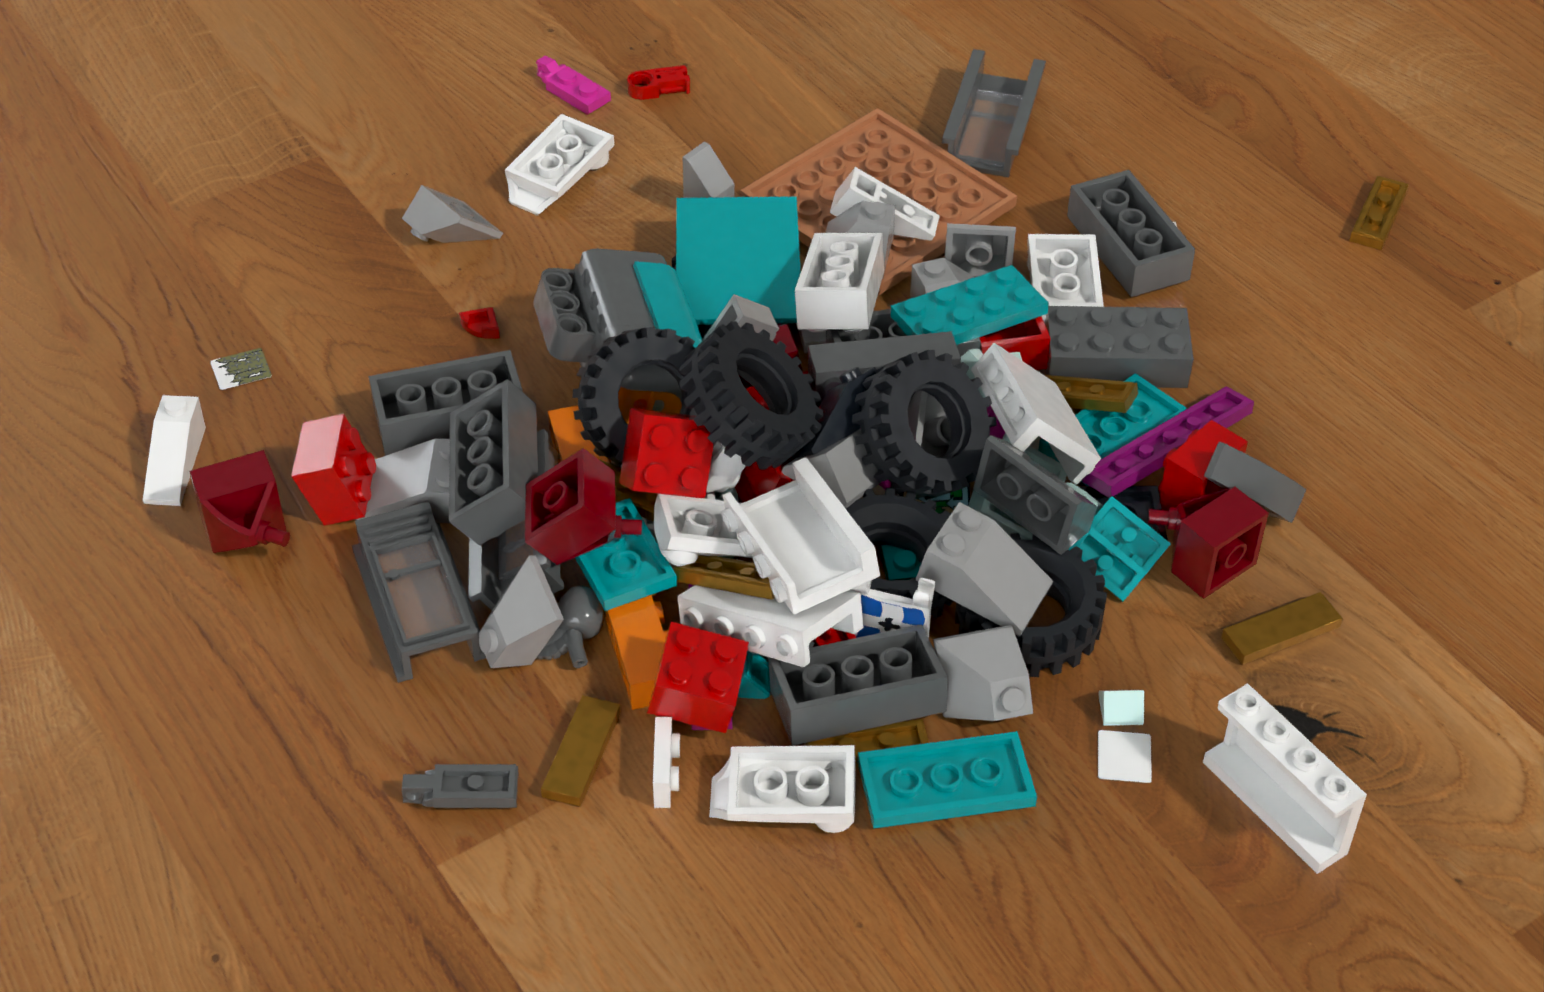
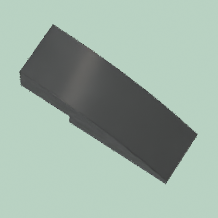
(1260, 482)

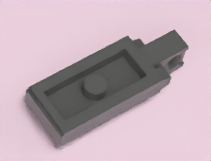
(463, 786)

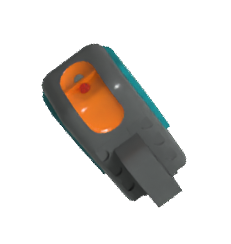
(613, 295)

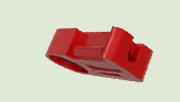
(658, 82)

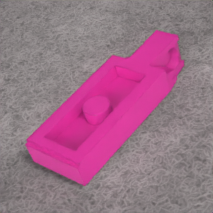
(572, 86)

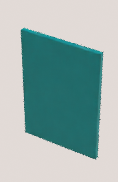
(740, 250)

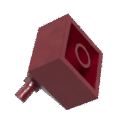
(239, 503)
(574, 509)
(1213, 537)

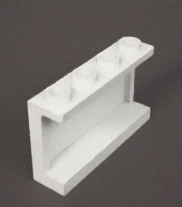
(1034, 407)
(802, 540)
(767, 623)
(1286, 780)

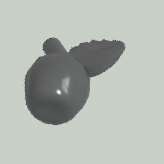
(582, 620)

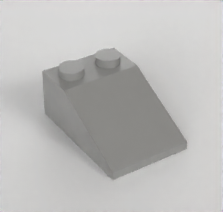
(411, 479)
(984, 569)

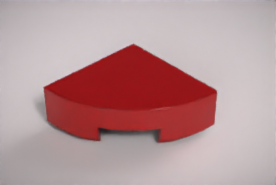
(480, 323)

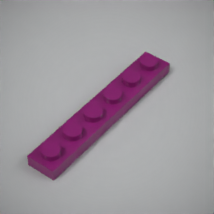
(1148, 451)

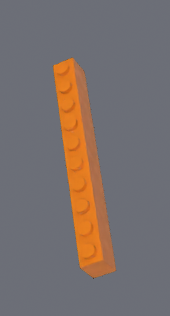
(634, 626)

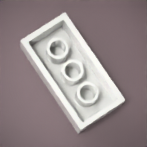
(840, 282)

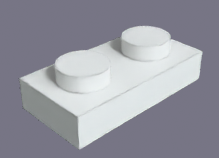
(664, 774)

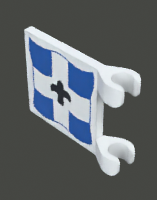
(891, 612)

